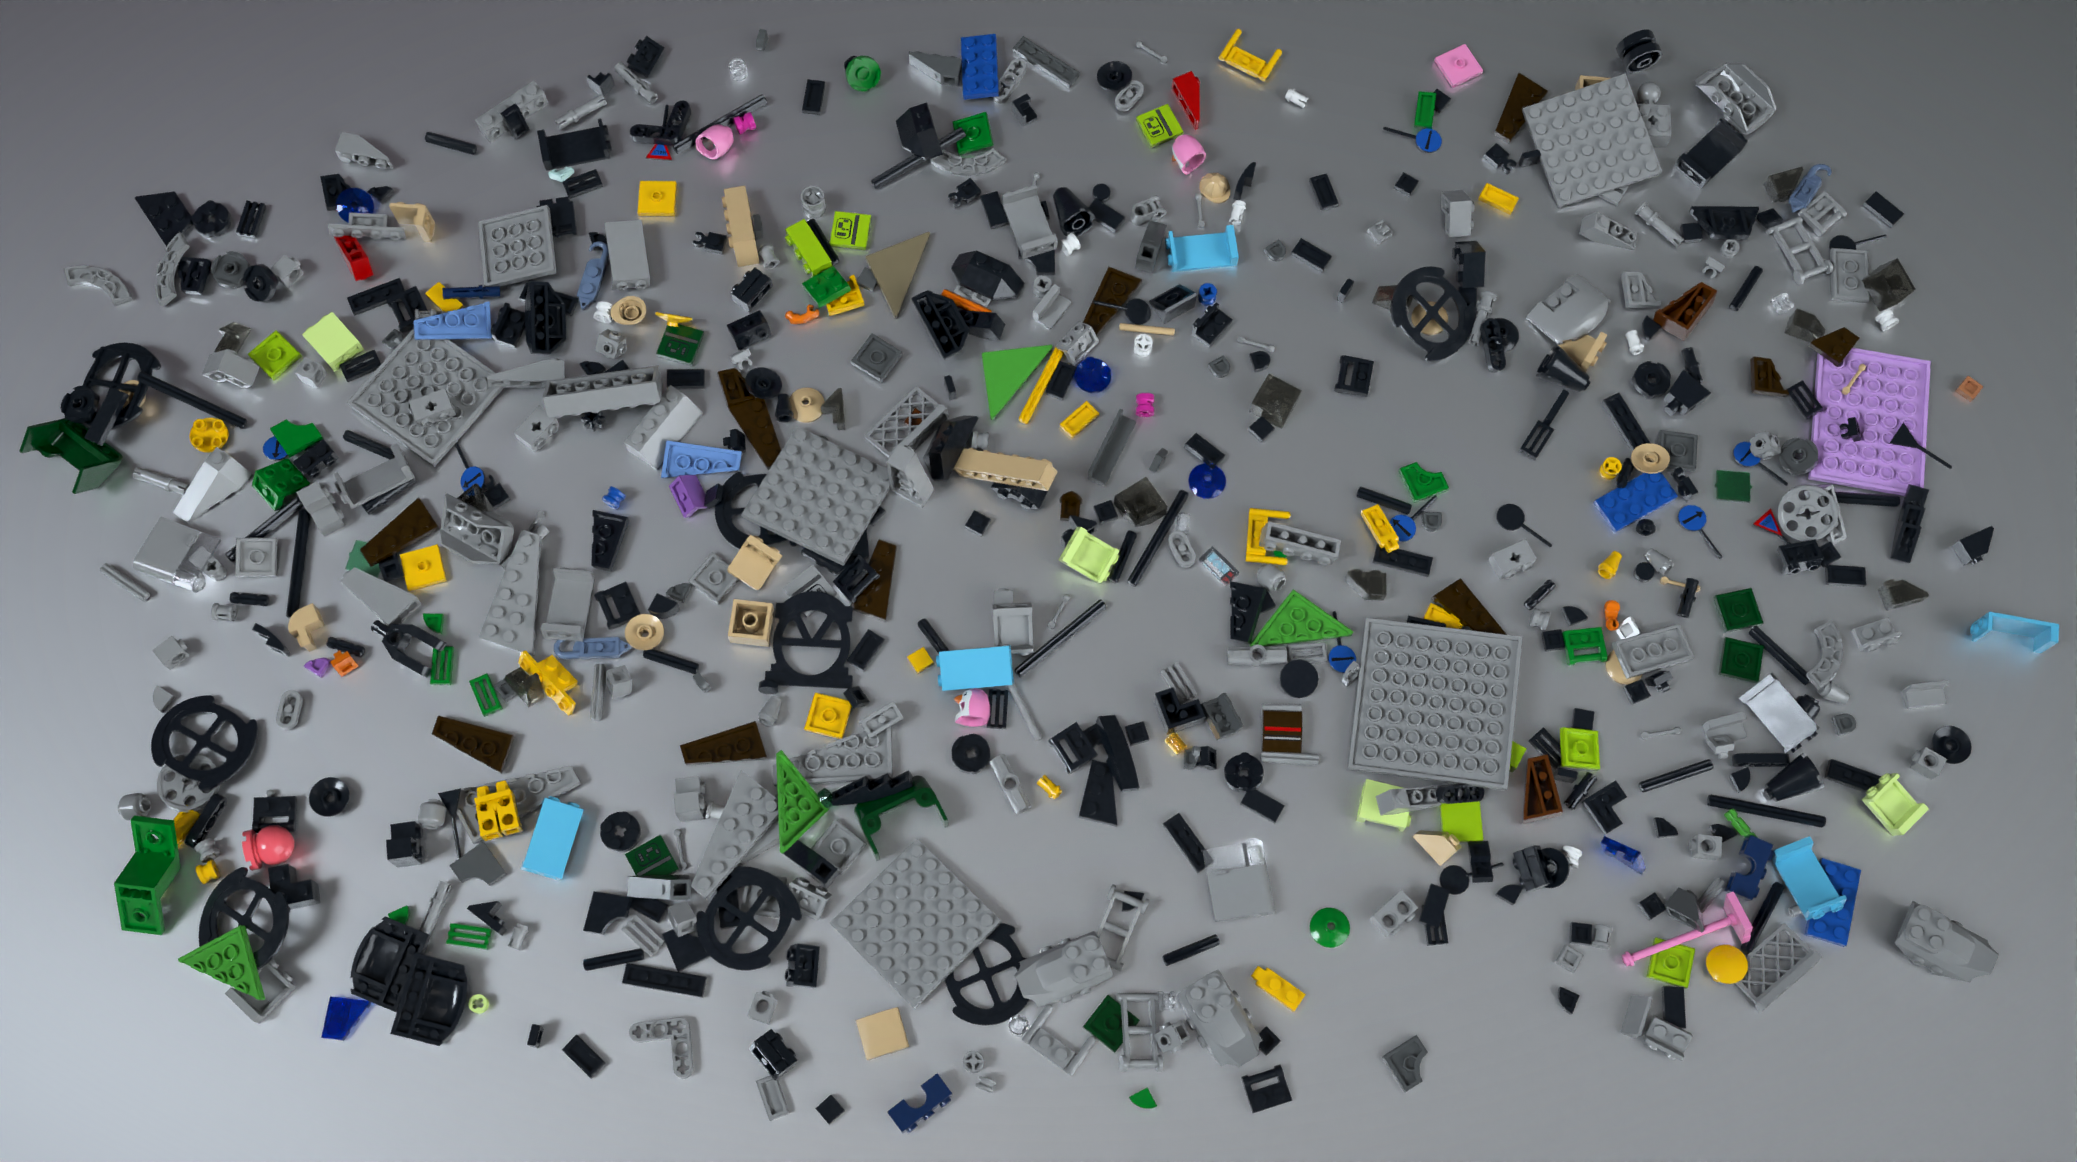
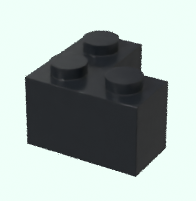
(1471, 263)
(1028, 497)
(1177, 716)
(405, 844)
(298, 894)

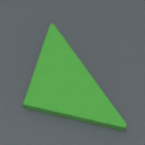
(1007, 372)
(1297, 622)
(796, 803)
(228, 961)

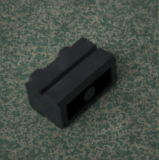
(751, 289)
(1532, 868)
(773, 1054)

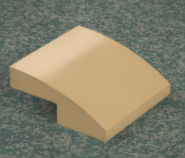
(882, 1033)

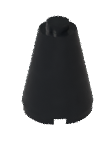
(1072, 212)
(1563, 370)
(1794, 780)

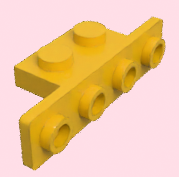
(553, 677)

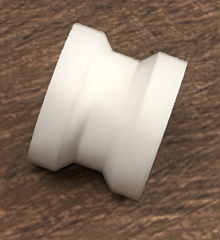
(1069, 244)
(603, 312)
(1886, 319)
(1143, 340)
(1572, 855)

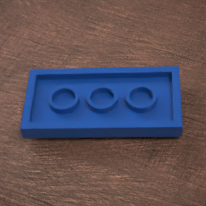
(979, 66)
(1635, 501)
(1835, 926)

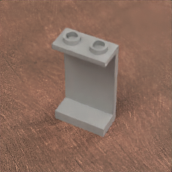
(1028, 222)
(627, 254)
(376, 480)
(569, 605)

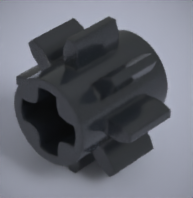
(593, 424)

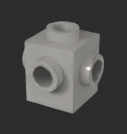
(611, 344)
(1765, 445)
(1172, 1036)

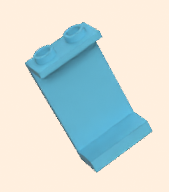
(1202, 250)
(2044, 633)
(975, 668)
(552, 838)
(1807, 879)

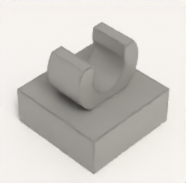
(1379, 232)
(1714, 265)
(741, 356)
(1721, 745)

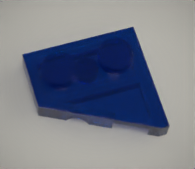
(1624, 854)
(342, 1016)

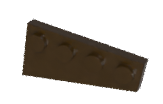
(1523, 94)
(1114, 289)
(758, 427)
(400, 533)
(875, 597)
(1465, 606)
(477, 742)
(732, 745)

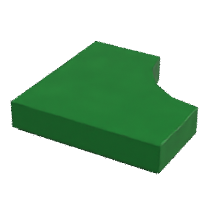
(295, 437)
(1422, 483)

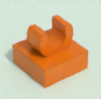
(343, 663)

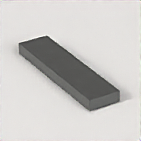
(1046, 62)

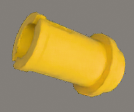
(1049, 787)

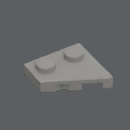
(1637, 291)

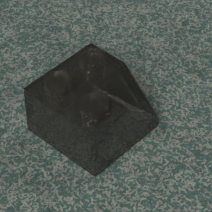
(1888, 284)
(1275, 401)
(1140, 503)

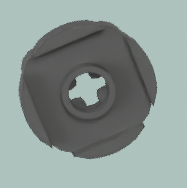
(221, 264)
(1800, 446)

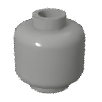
(1271, 577)
(134, 804)
(432, 814)

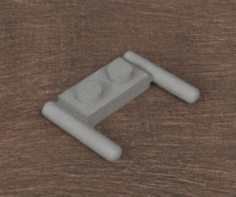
(1052, 1047)

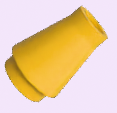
(1609, 566)

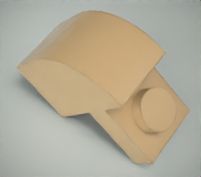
(303, 622)

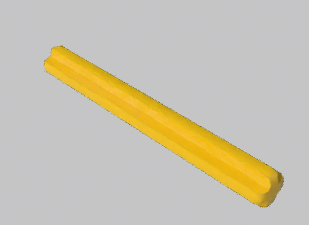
(1040, 386)

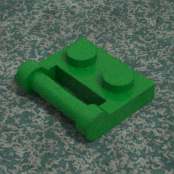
(1584, 639)

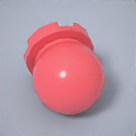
(270, 846)

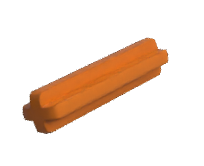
(964, 303)

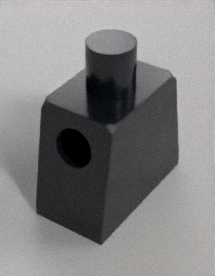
(1685, 395)

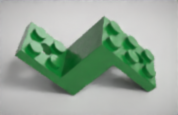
(147, 875)

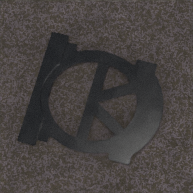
(836, 612)

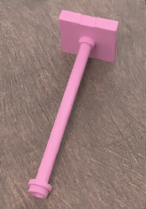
(1735, 917)

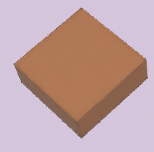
(1969, 388)

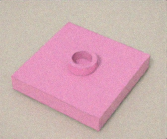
(1458, 65)

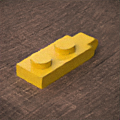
(1380, 528)
(1278, 988)

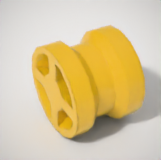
(1610, 464)
(207, 871)

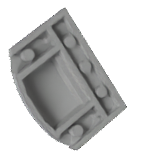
(1570, 310)

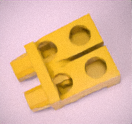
(497, 812)

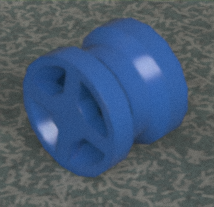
(1208, 298)
(613, 498)

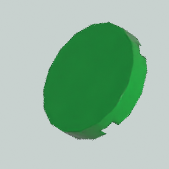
(863, 73)

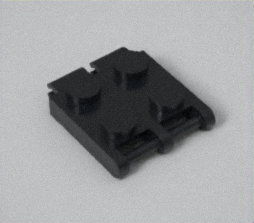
(562, 216)

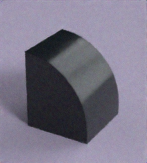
(663, 607)

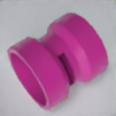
(744, 123)
(1145, 406)

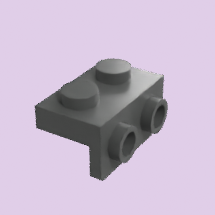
(1221, 716)

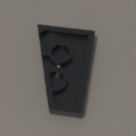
(607, 538)
(1246, 608)

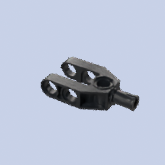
(397, 649)

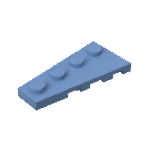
(460, 324)
(698, 460)

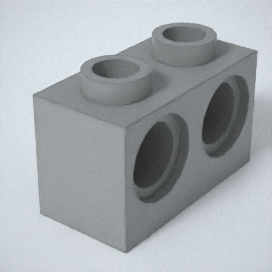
(1391, 910)

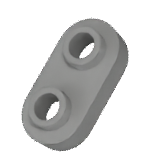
(1128, 97)
(1182, 549)
(289, 710)

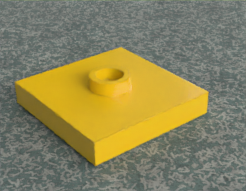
(657, 198)
(423, 567)
(828, 716)

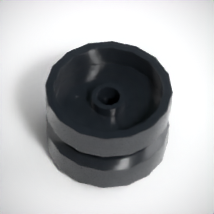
(1639, 51)

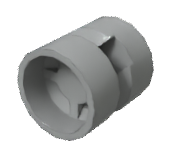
(813, 201)

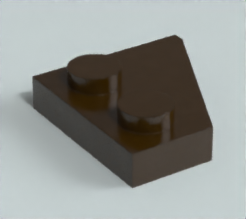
(1835, 345)
(1765, 378)
(733, 387)

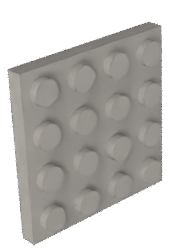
(517, 247)

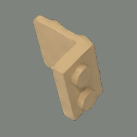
(1584, 349)
(754, 562)

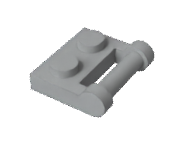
(1817, 209)

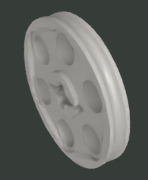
(1815, 517)
(185, 791)

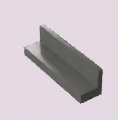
(1111, 449)

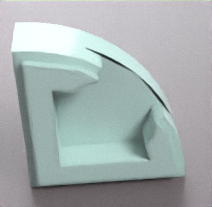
(561, 175)

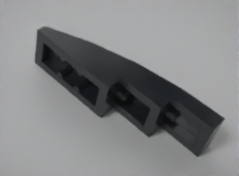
(1909, 523)
(1118, 752)
(866, 790)

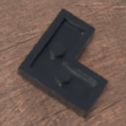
(1601, 804)

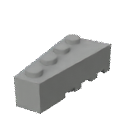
(908, 476)

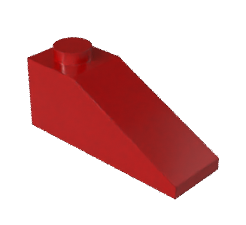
(1187, 90)
(354, 257)

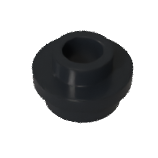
(1645, 527)

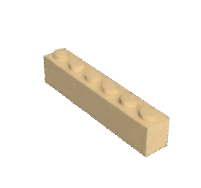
(1005, 469)

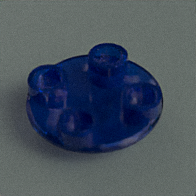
(1092, 375)

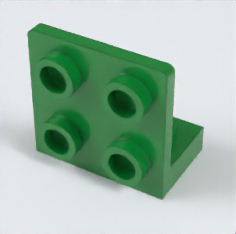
(278, 481)

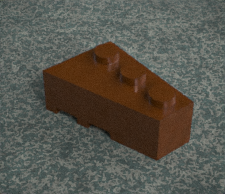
(1685, 313)
(1540, 792)

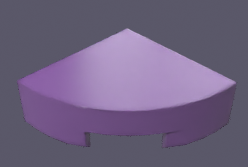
(318, 666)

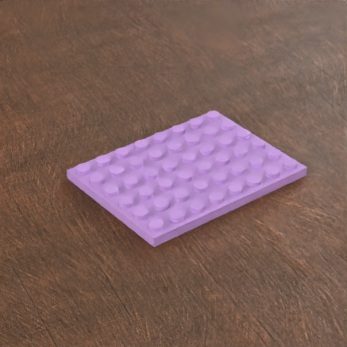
(1881, 399)

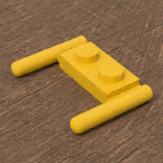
(1247, 62)
(1256, 522)

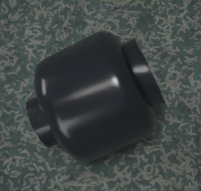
(1809, 704)

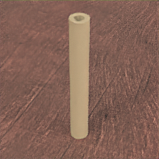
(1147, 329)

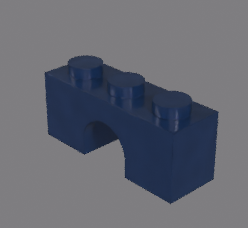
(1758, 854)
(936, 1094)

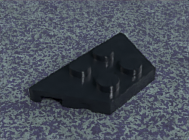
(166, 214)
(1725, 221)
(835, 568)

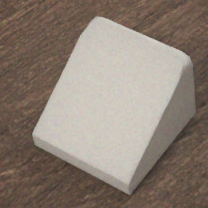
(1628, 628)

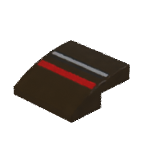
(1281, 731)

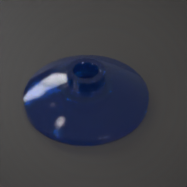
(351, 195)
(1203, 488)

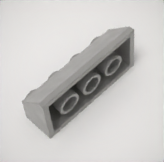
(664, 422)

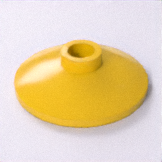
(673, 320)

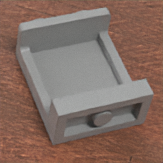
(1013, 627)
(275, 988)

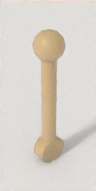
(1846, 390)
(1664, 580)

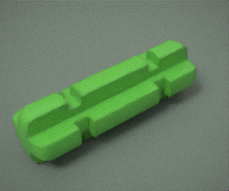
(1738, 823)

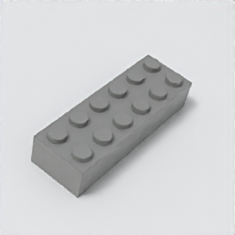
(603, 391)

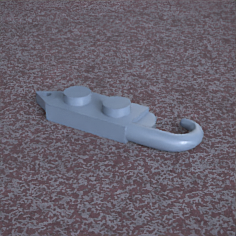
(1807, 188)
(593, 276)
(593, 648)

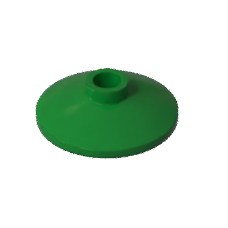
(1325, 936)

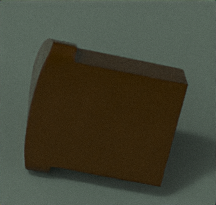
(1070, 505)

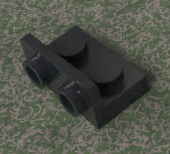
(645, 57)
(1211, 325)
(508, 326)
(749, 330)
(316, 460)
(1800, 556)
(802, 965)

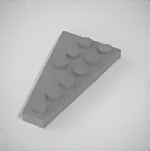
(516, 600)
(528, 793)
(741, 825)

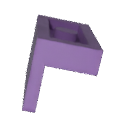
(688, 494)

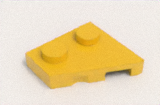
(848, 301)

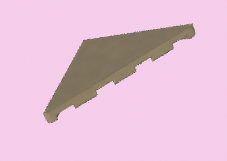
(895, 269)

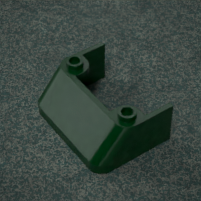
(68, 441)
(869, 812)

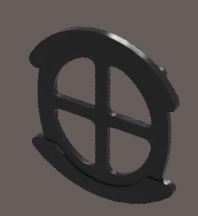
(1466, 313)
(128, 352)
(725, 512)
(235, 760)
(770, 885)
(217, 902)
(1001, 1010)

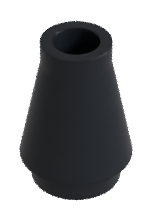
(783, 409)

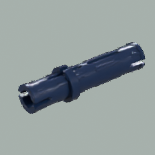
(471, 292)

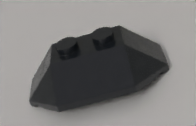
(918, 132)
(987, 276)
(544, 318)
(942, 322)
(948, 446)

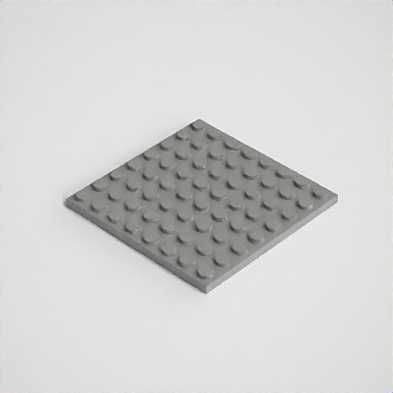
(1436, 703)

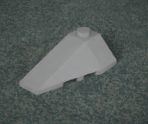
(214, 481)

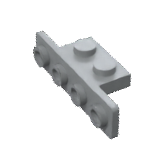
(367, 225)

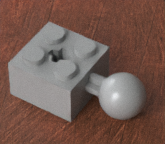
(1655, 117)

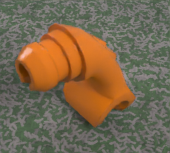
(804, 318)
(1611, 613)

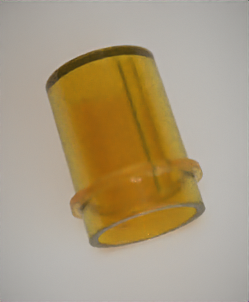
(1175, 743)

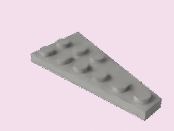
(846, 759)

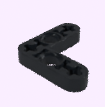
(668, 135)

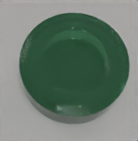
(825, 798)

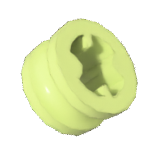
(478, 1010)

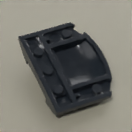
(385, 962)
(431, 1000)

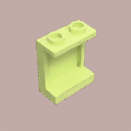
(333, 341)
(1089, 555)
(1893, 805)
(1369, 809)

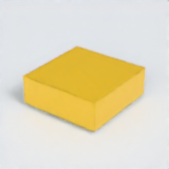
(920, 660)

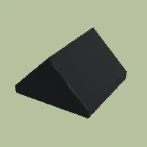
(1173, 303)

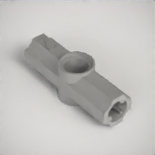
(1244, 656)
(1016, 794)

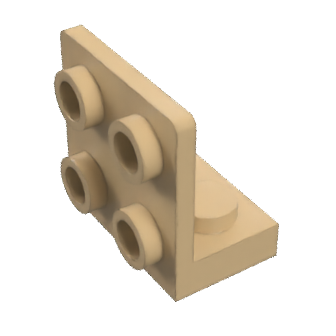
(416, 215)

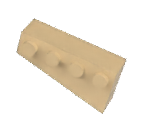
(740, 226)

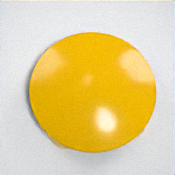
(208, 434)
(1726, 964)

